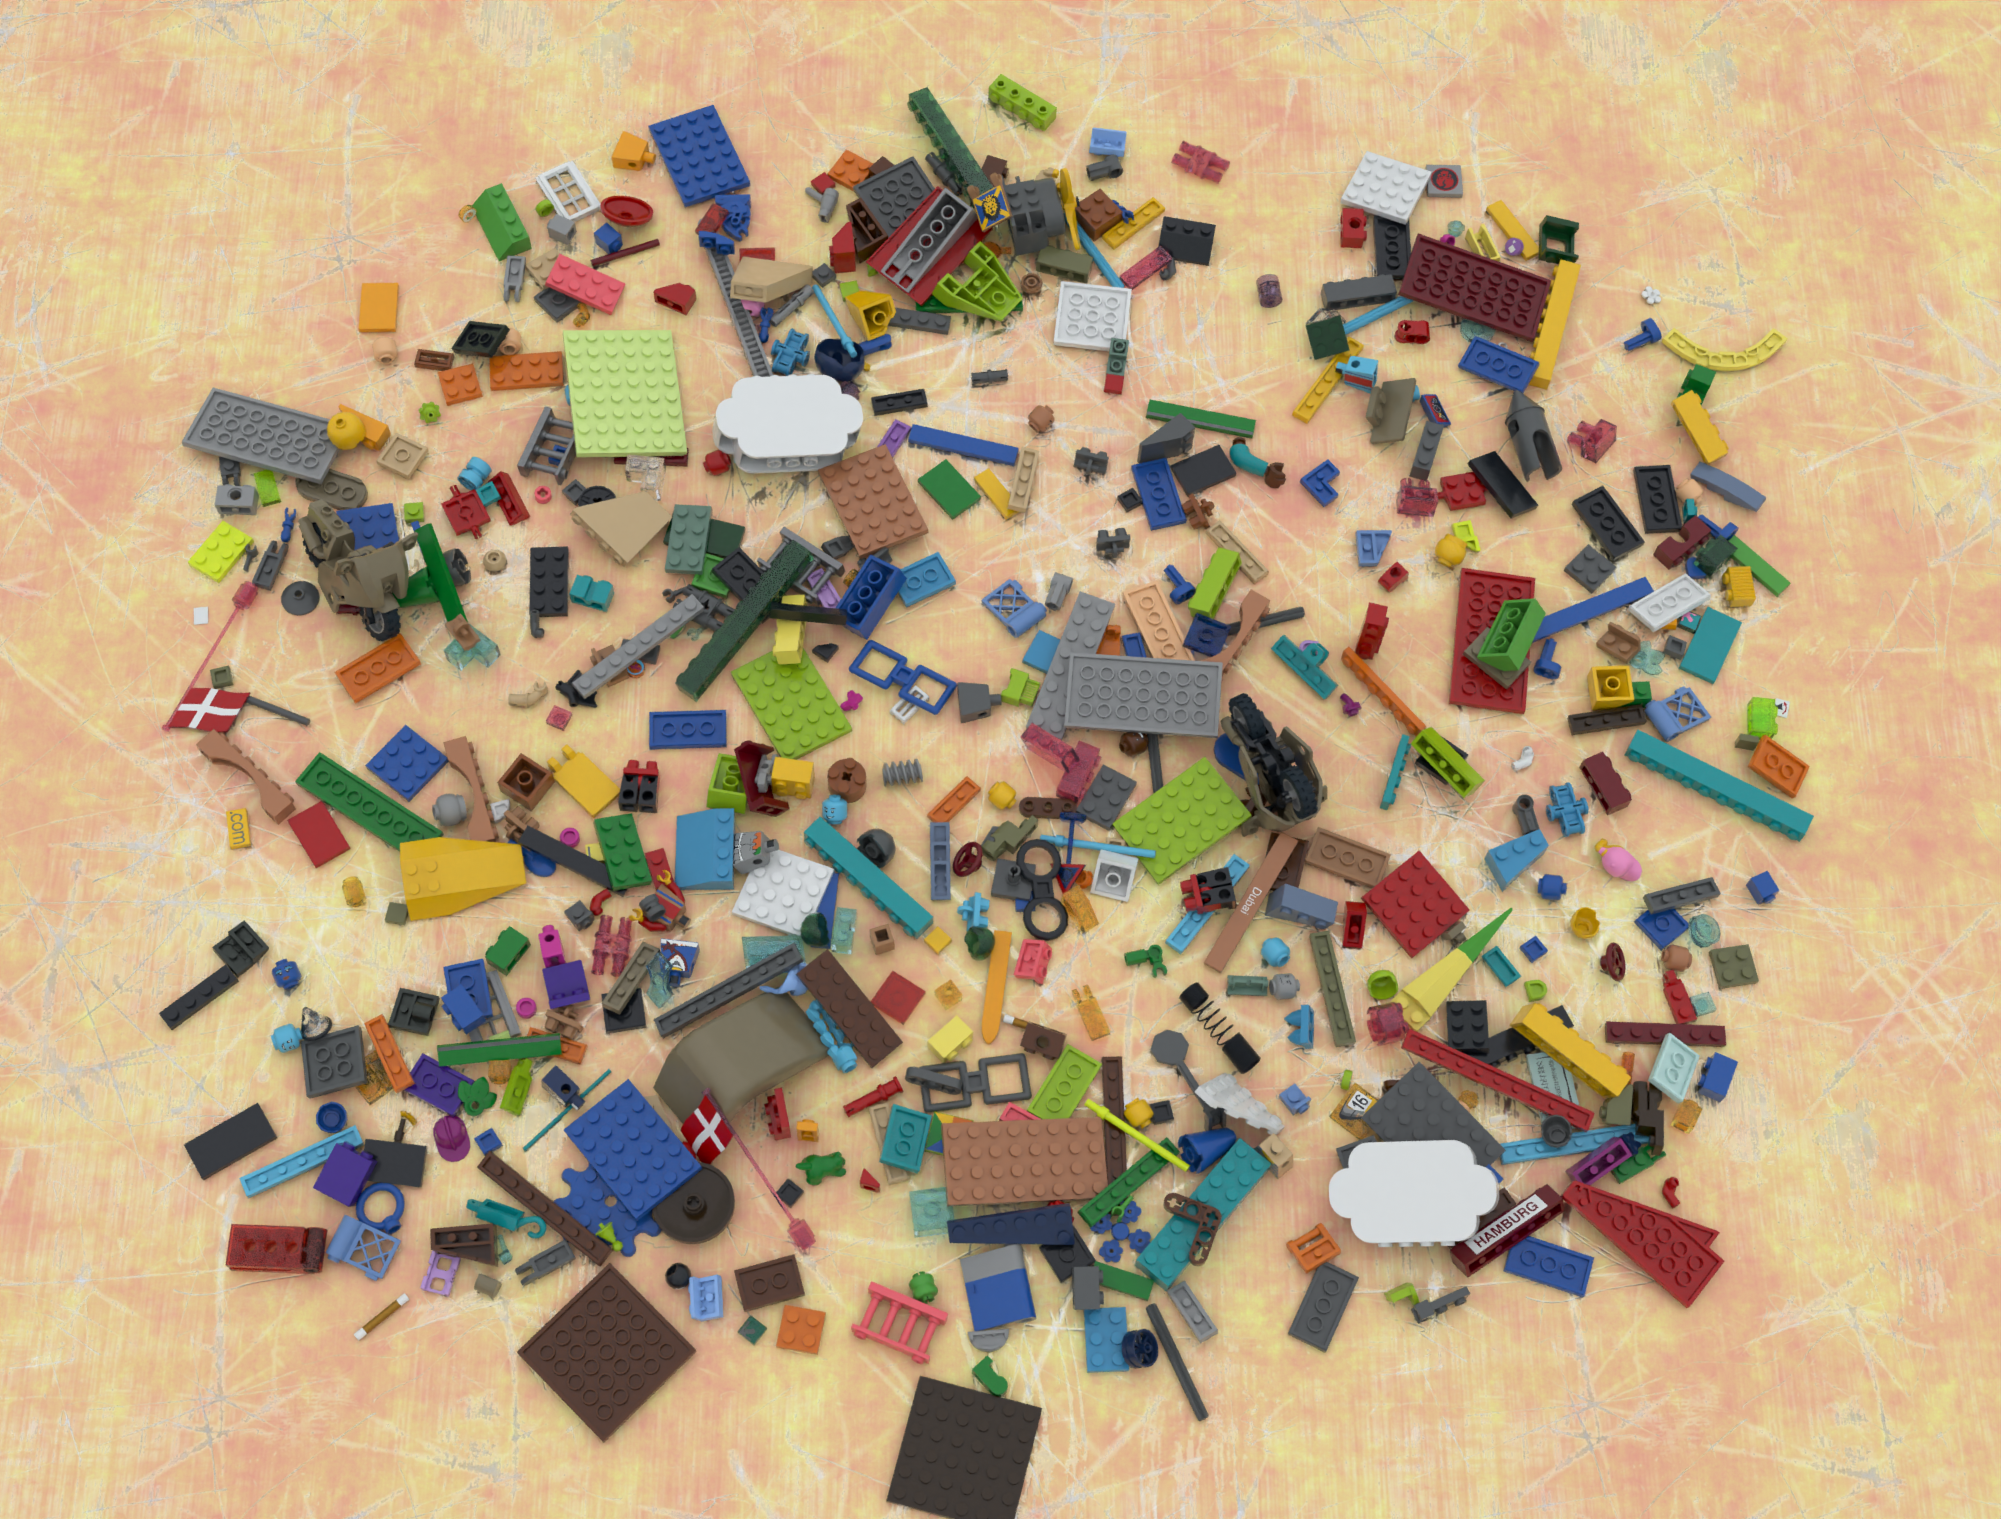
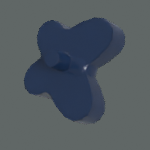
(1631, 1144)

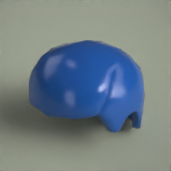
(331, 1117)

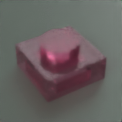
(559, 718)

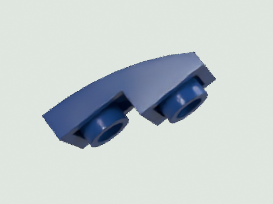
(721, 243)

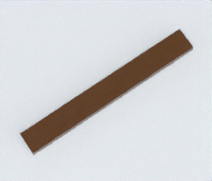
(1114, 1100)
(545, 1208)

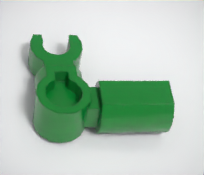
(1153, 953)

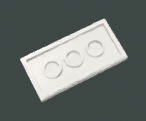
(1669, 602)

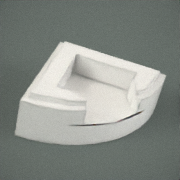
(499, 808)

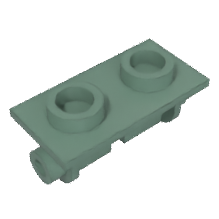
(1247, 985)

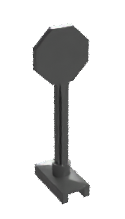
(1171, 1049)

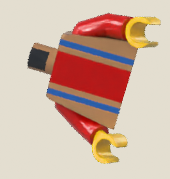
(674, 903)

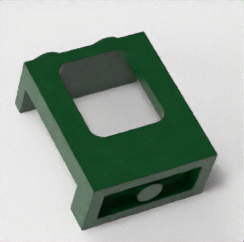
(1558, 230)

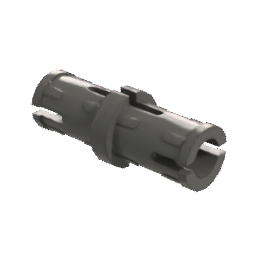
(989, 376)

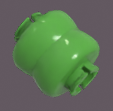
(923, 1287)

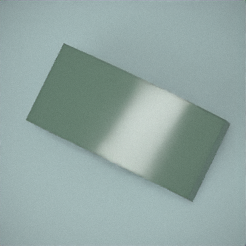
(1117, 356)

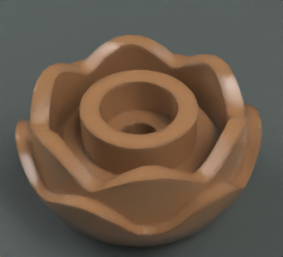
(1033, 279)

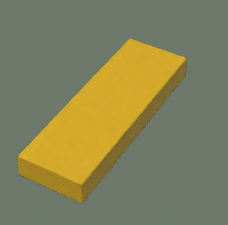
(995, 492)

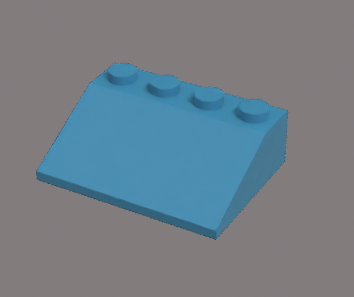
(705, 850)

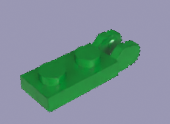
(1635, 1164)

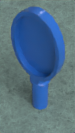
(536, 863)

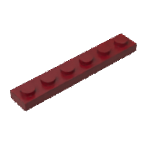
(1655, 1032)

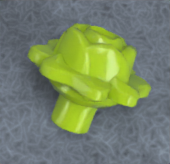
(429, 412)

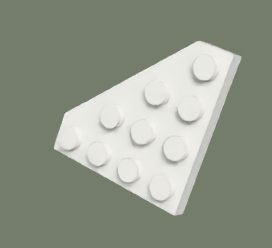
(1238, 1102)

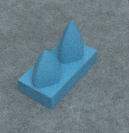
(1305, 1019)

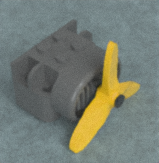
(1039, 212)

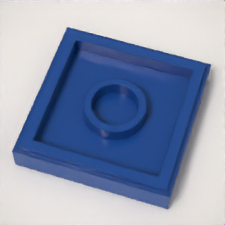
(1662, 927)

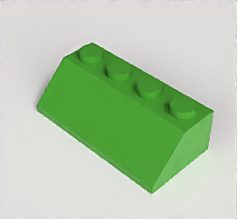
(501, 223)
(1512, 634)

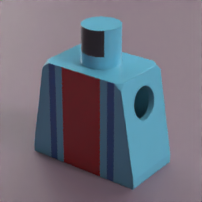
(1359, 372)

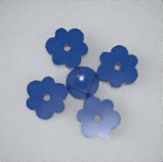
(1120, 1232)

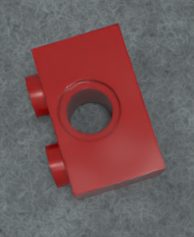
(1351, 219)

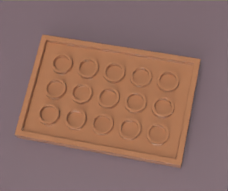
(872, 501)

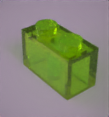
(1761, 717)

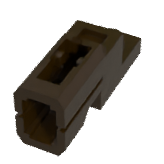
(1646, 1116)

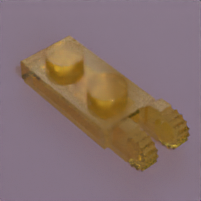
(1091, 1014)

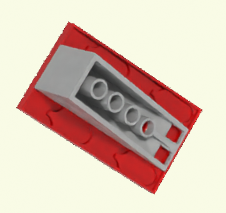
(929, 244)

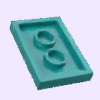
(905, 1138)

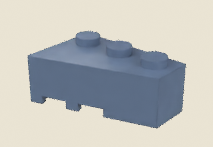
(1301, 907)

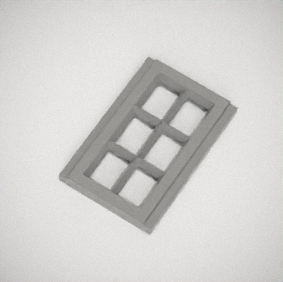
(505, 1008)

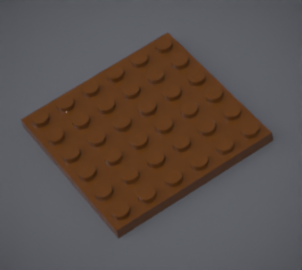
(606, 1352)

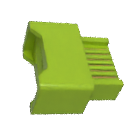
(1020, 689)

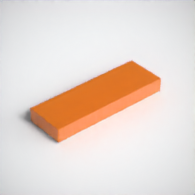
(954, 801)
(571, 1050)

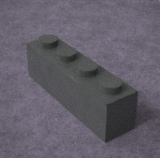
(1358, 292)

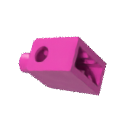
(551, 947)

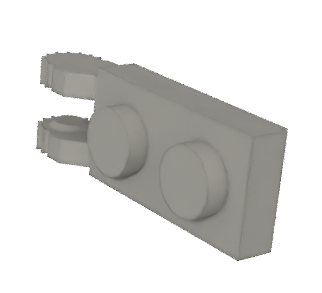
(514, 276)

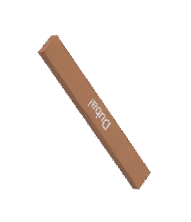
(1250, 902)

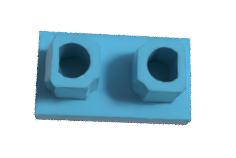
(971, 911)

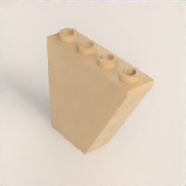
(768, 279)
(622, 523)

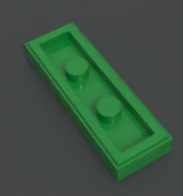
(1125, 1281)

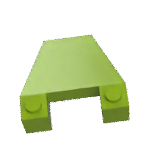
(986, 292)

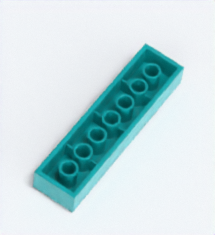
(1222, 1189)

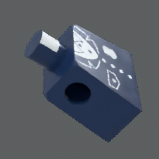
(556, 1082)

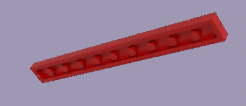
(1496, 1079)

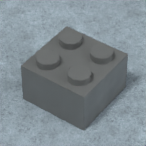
(1086, 1287)

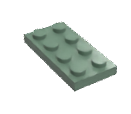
(688, 539)

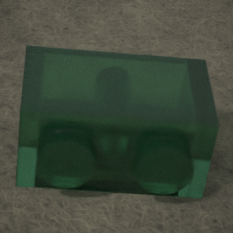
(1715, 555)

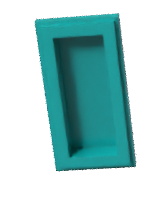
(1501, 966)

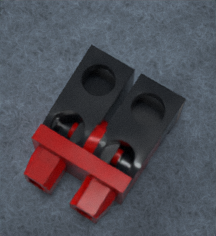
(642, 780)
(1210, 891)

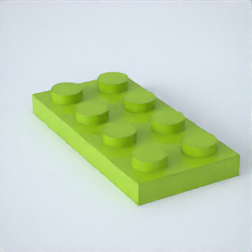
(1065, 1085)

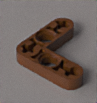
(1200, 1218)

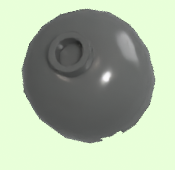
(456, 564)
(877, 846)

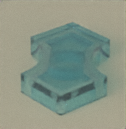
(659, 971)

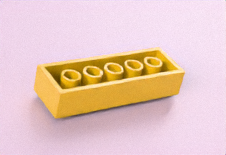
(1570, 1050)

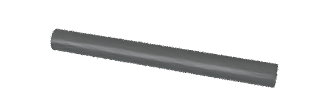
(277, 710)

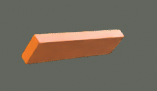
(389, 1053)

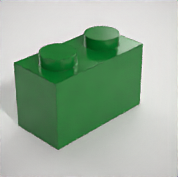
(507, 950)

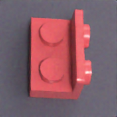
(1033, 960)

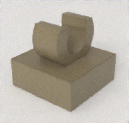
(1454, 933)

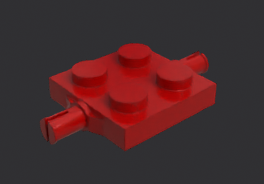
(1462, 491)
(465, 512)

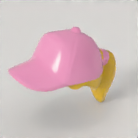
(1618, 861)

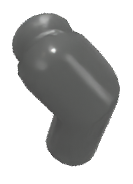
(1169, 271)
(534, 624)

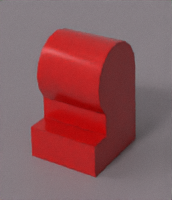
(1393, 577)

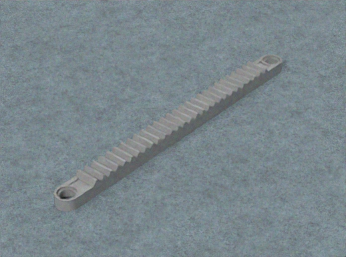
(740, 317)

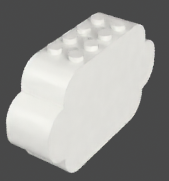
(787, 423)
(1413, 1192)

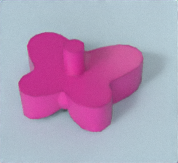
(852, 702)

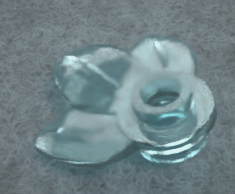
(1649, 659)

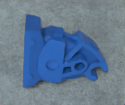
(739, 212)

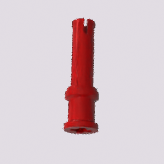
(882, 1092)

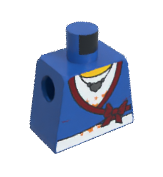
(682, 957)

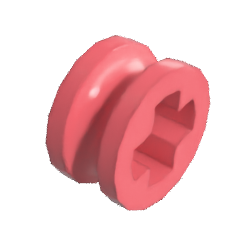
(542, 500)

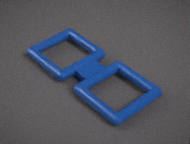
(903, 676)

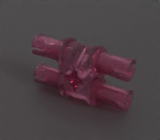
(1200, 162)
(604, 940)

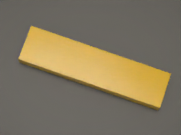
(1142, 217)
(1512, 228)

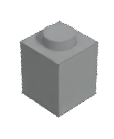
(561, 229)

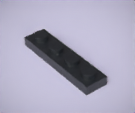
(198, 997)

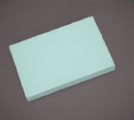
(1673, 1068)

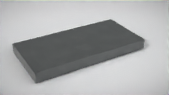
(1323, 1306)

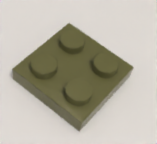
(1733, 966)

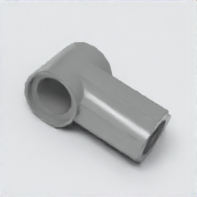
(1059, 587)

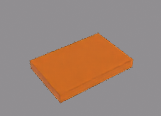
(1778, 766)

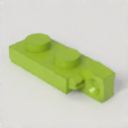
(517, 1087)

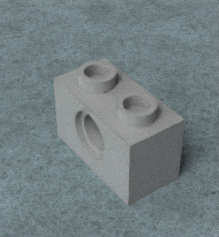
(245, 505)

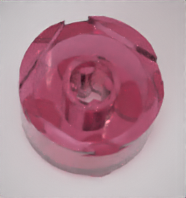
(1387, 1023)

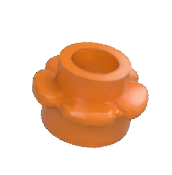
(1085, 879)

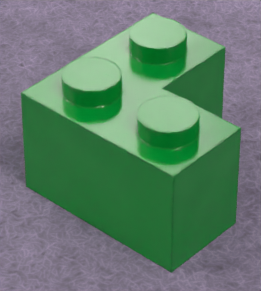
(1698, 381)

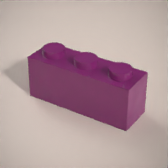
(1599, 1161)

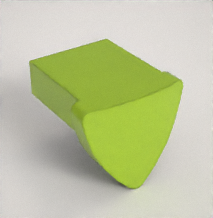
(1401, 1292)

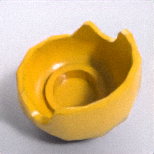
(1585, 923)

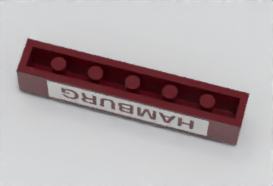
(1507, 1230)

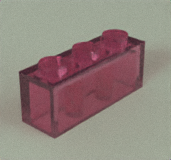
(1050, 748)
(1073, 783)

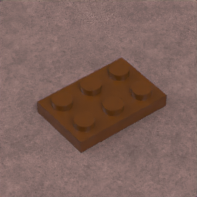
(1293, 868)
(769, 1283)

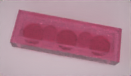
(1145, 268)

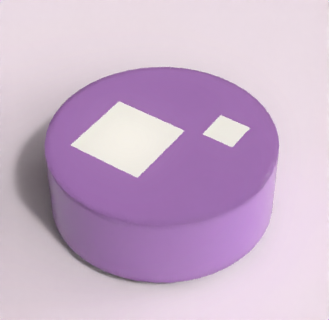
(1514, 246)

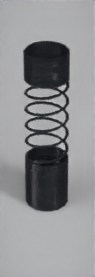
(1236, 1048)

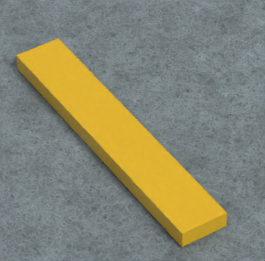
(1325, 383)

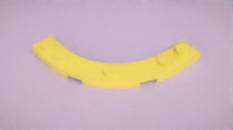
(1724, 360)

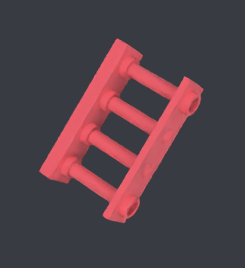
(916, 1310)

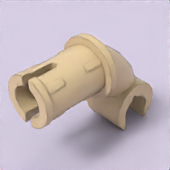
(528, 699)

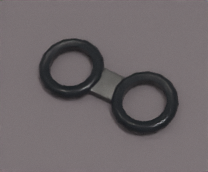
(1042, 889)

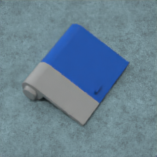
(998, 1287)

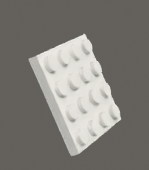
(1386, 187)
(1091, 315)
(783, 892)

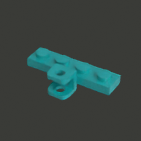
(1307, 664)

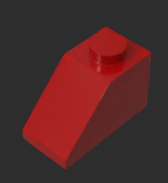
(676, 297)
(1354, 924)

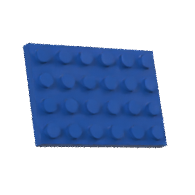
(699, 156)
(633, 1149)

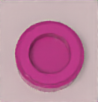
(570, 837)
(526, 1008)

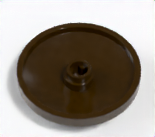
(697, 1208)

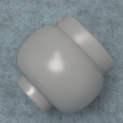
(449, 809)

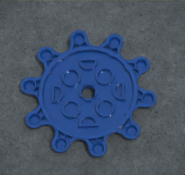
(588, 1207)

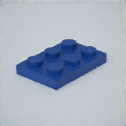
(474, 980)

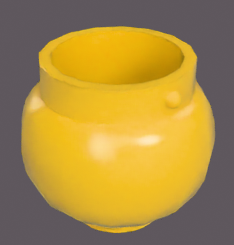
(1450, 551)

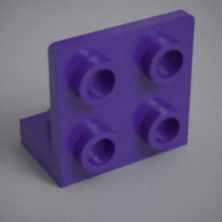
(566, 984)

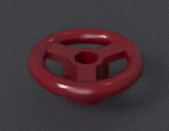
(969, 861)
(1611, 962)

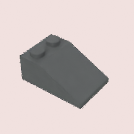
(1168, 441)

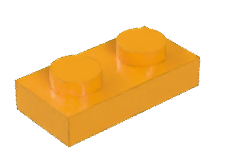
(807, 1131)

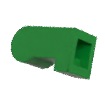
(989, 1379)

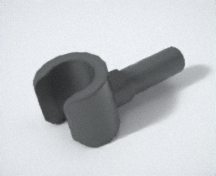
(250, 554)
(673, 593)

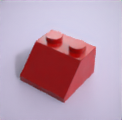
(843, 251)

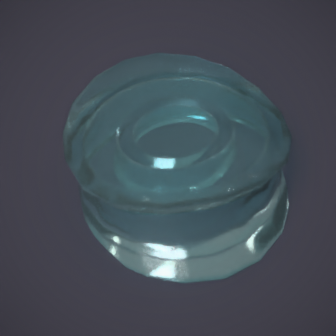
(1703, 930)

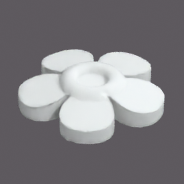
(1651, 295)

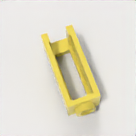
(1486, 241)

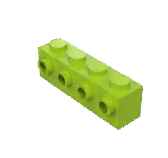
(1022, 102)
(1215, 583)
(1447, 762)

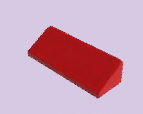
(511, 501)

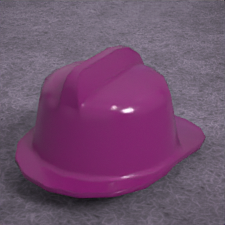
(451, 1138)

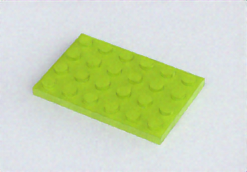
(791, 704)
(1182, 819)

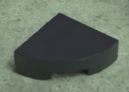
(825, 651)

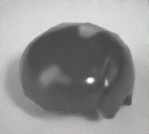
(1556, 1131)

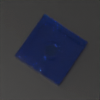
(1206, 635)

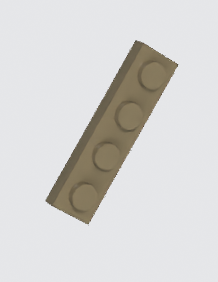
(629, 979)

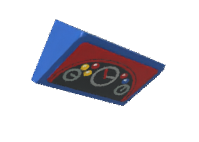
(1434, 409)

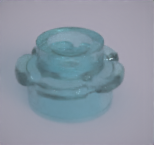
(1455, 228)

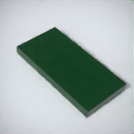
(722, 537)

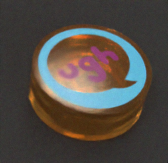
(636, 669)

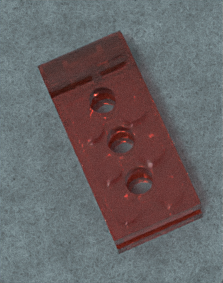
(305, 1260)

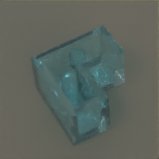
(485, 652)

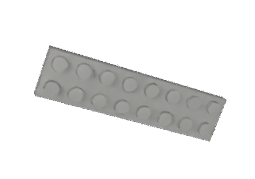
(1081, 635)

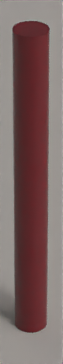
(625, 252)

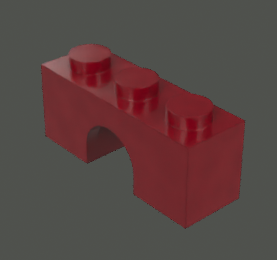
(1672, 553)

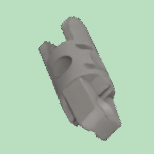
(764, 773)

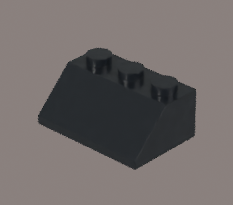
(1187, 240)

